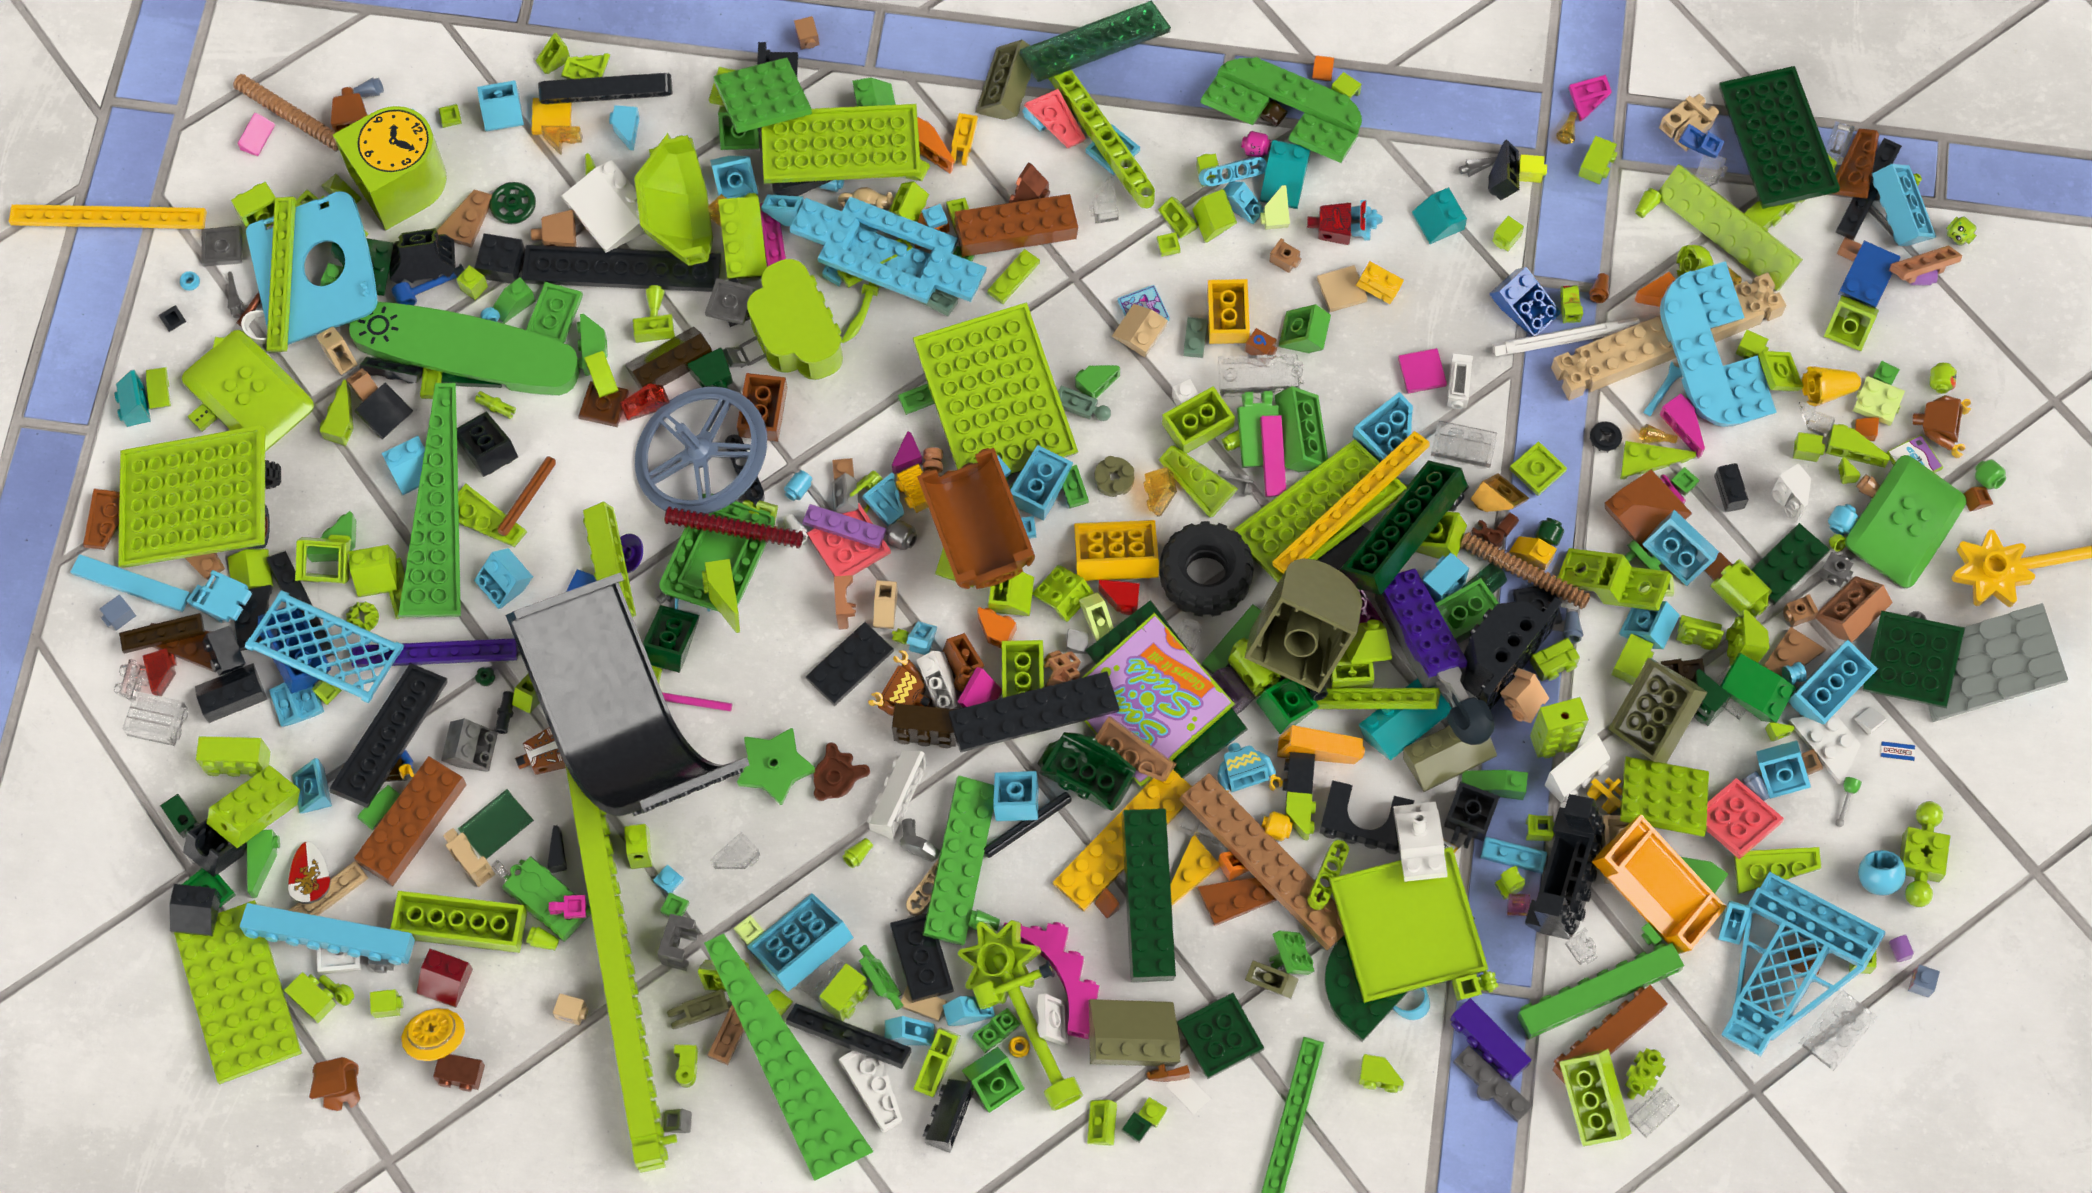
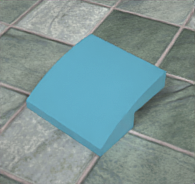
(295, 706)

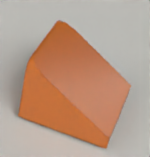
(1323, 68)
(1867, 427)

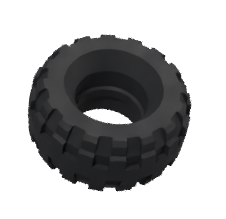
(1210, 542)

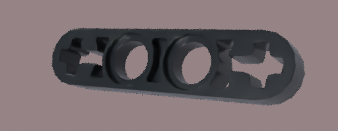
(756, 484)

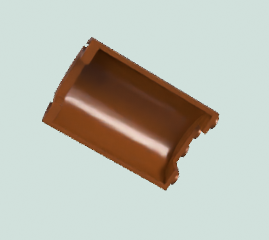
(978, 522)

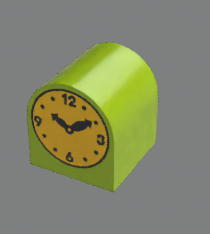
(393, 162)

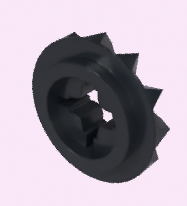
(1605, 428)

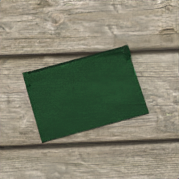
(496, 824)

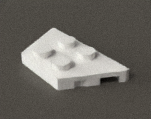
(1832, 743)

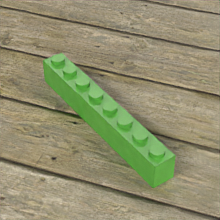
(1600, 990)

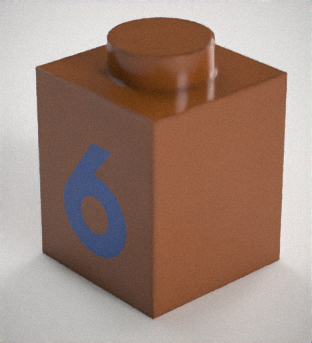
(1261, 344)

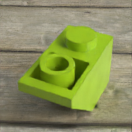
(1299, 809)
(1379, 1073)

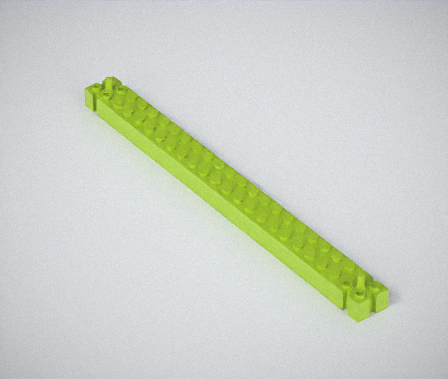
(619, 984)

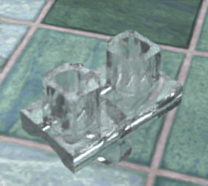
(133, 679)

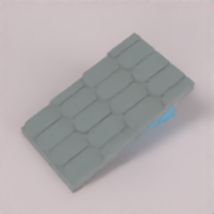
(2004, 661)

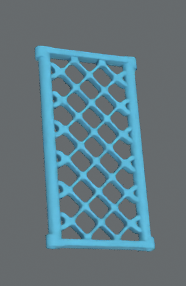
(328, 621)

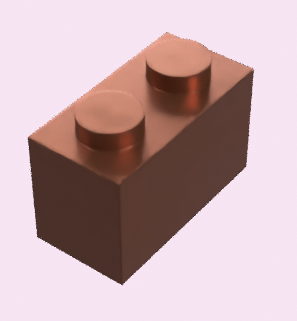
(459, 1072)

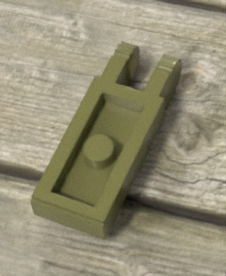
(699, 1009)

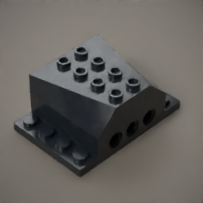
(1504, 644)

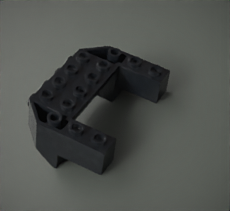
(1568, 870)

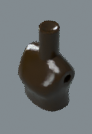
(1273, 113)

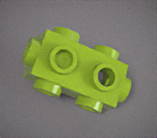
(1642, 1076)

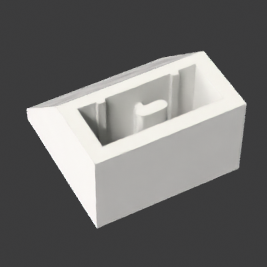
(1793, 491)

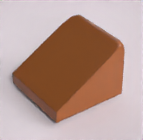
(1977, 498)
(1714, 570)
(1107, 903)

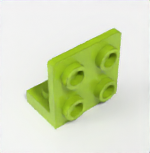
(1063, 591)
(1699, 632)

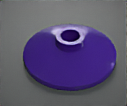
(632, 551)

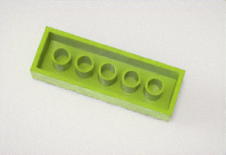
(460, 921)

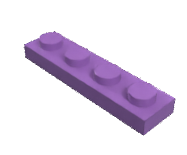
(844, 526)

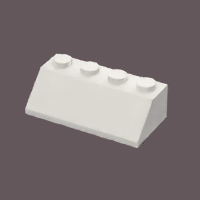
(898, 793)

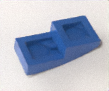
(1706, 144)

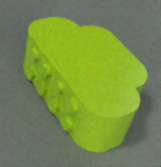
(794, 322)

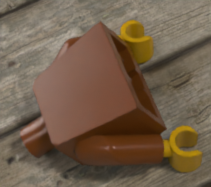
(1943, 421)

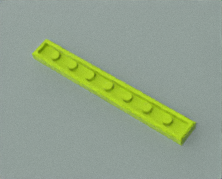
(281, 274)

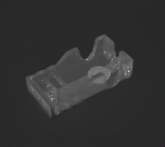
(1258, 374)

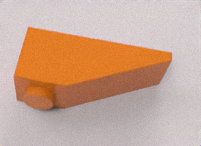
(932, 146)

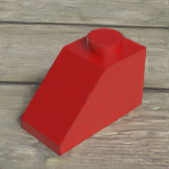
(1121, 595)

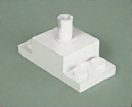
(1420, 841)

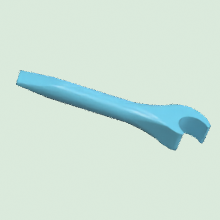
(1673, 375)

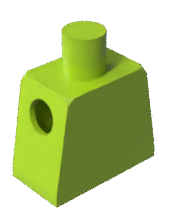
(638, 843)

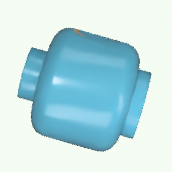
(1842, 519)

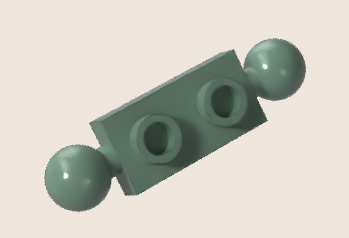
(1082, 404)

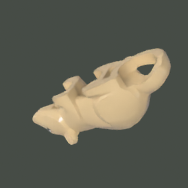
(869, 196)

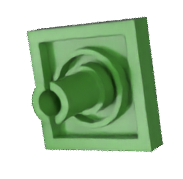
(1292, 953)

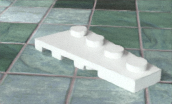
(874, 1088)

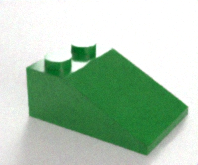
(1757, 688)

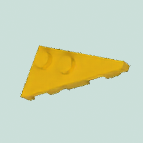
(1193, 869)

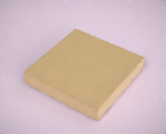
(1340, 288)

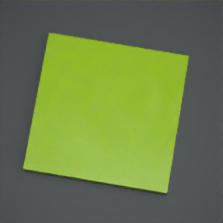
(1408, 930)

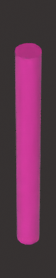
(697, 702)

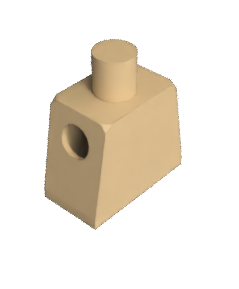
(333, 342)

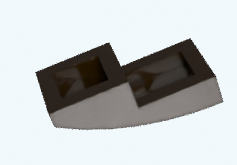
(1685, 668)

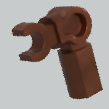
(1502, 530)

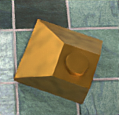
(1497, 495)

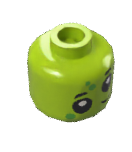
(1961, 230)

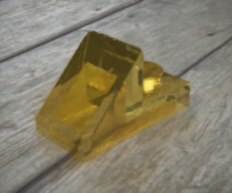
(558, 134)

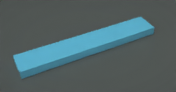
(130, 583)

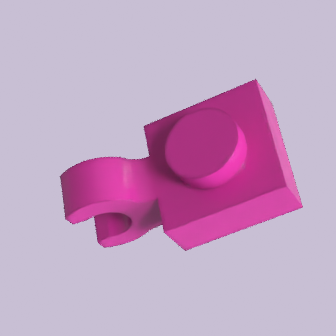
(572, 907)

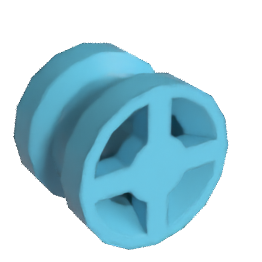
(1794, 673)

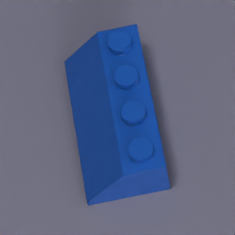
(294, 679)

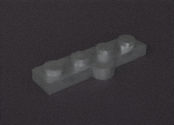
(1492, 1084)

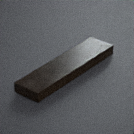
(162, 633)

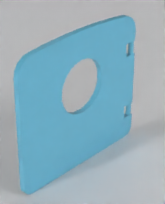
(313, 306)

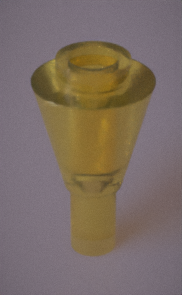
(1567, 132)
(1652, 435)

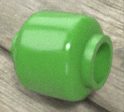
(1990, 474)

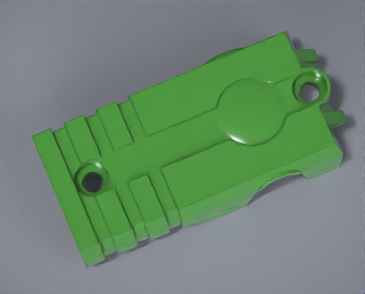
(535, 889)

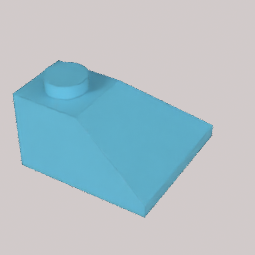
(734, 176)

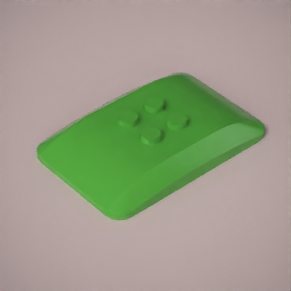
(1905, 521)
(695, 547)

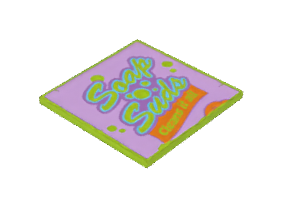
(1160, 691)

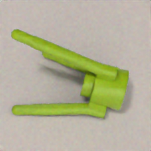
(867, 482)

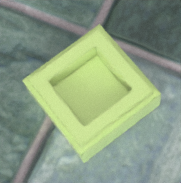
(748, 930)

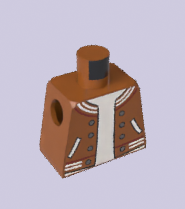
(541, 754)

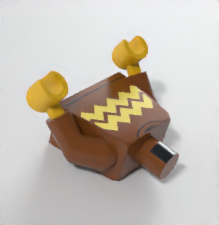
(904, 687)

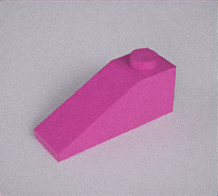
(1683, 420)

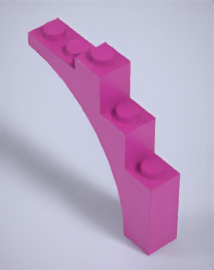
(1069, 970)

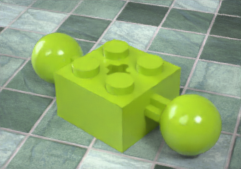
(1932, 844)

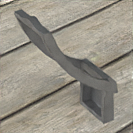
(733, 358)

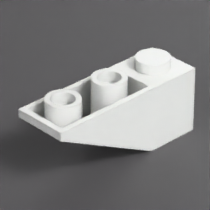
(938, 679)

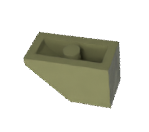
(1272, 979)

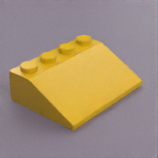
(1116, 550)

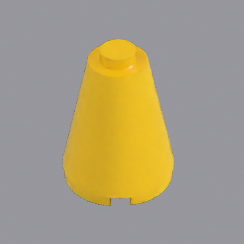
(1828, 384)

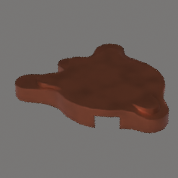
(836, 775)

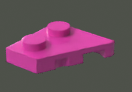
(1589, 95)

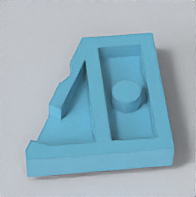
(885, 500)

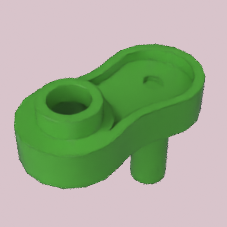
(1636, 551)

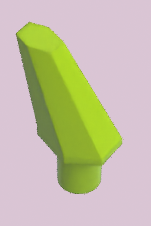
(589, 164)

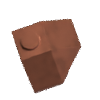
(1030, 185)

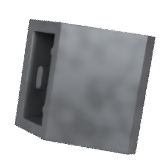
(469, 745)

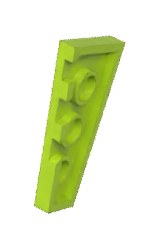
(1199, 482)
(484, 517)
(1785, 863)

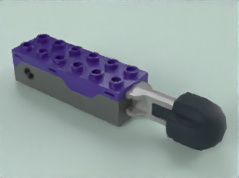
(1434, 653)

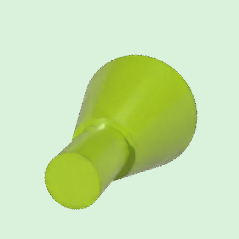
(654, 298)

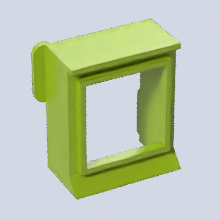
(333, 541)

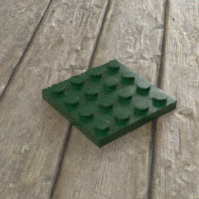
(1914, 659)

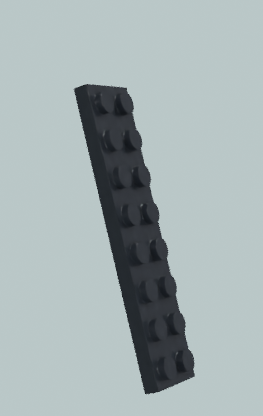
(1033, 711)
(388, 735)

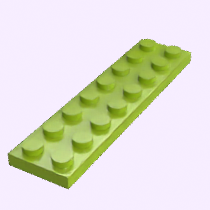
(1728, 226)

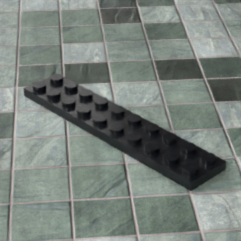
(617, 268)

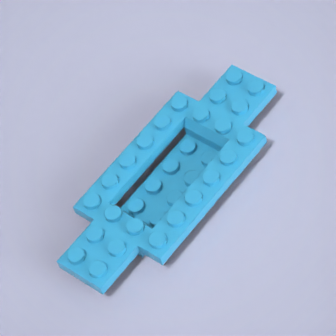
(861, 250)

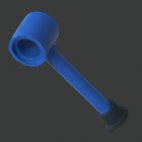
(406, 295)

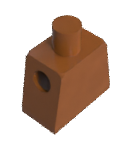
(346, 109)

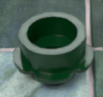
(485, 681)

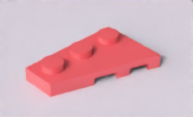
(1057, 118)

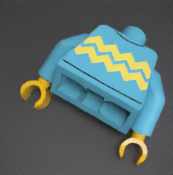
(1246, 768)

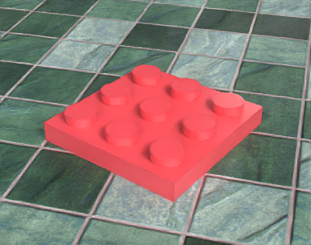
(844, 555)
(1740, 818)

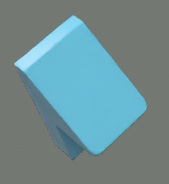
(921, 638)

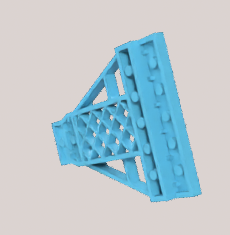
(1818, 923)

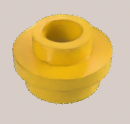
(1019, 1040)

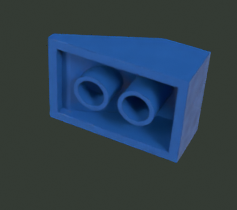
(1869, 274)

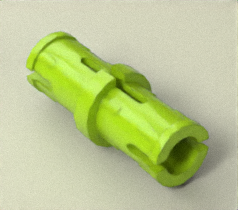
(495, 404)

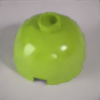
(1693, 258)

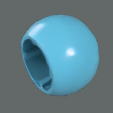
(1882, 872)

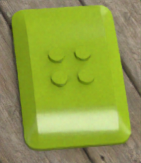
(247, 388)

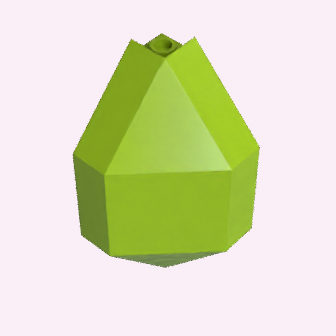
(675, 200)

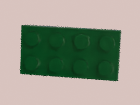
(1790, 561)

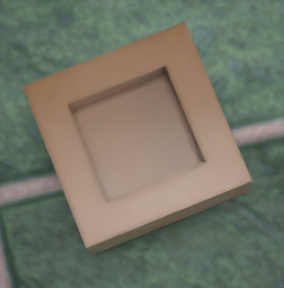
(843, 466)
(1811, 762)

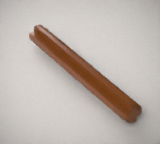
(526, 496)

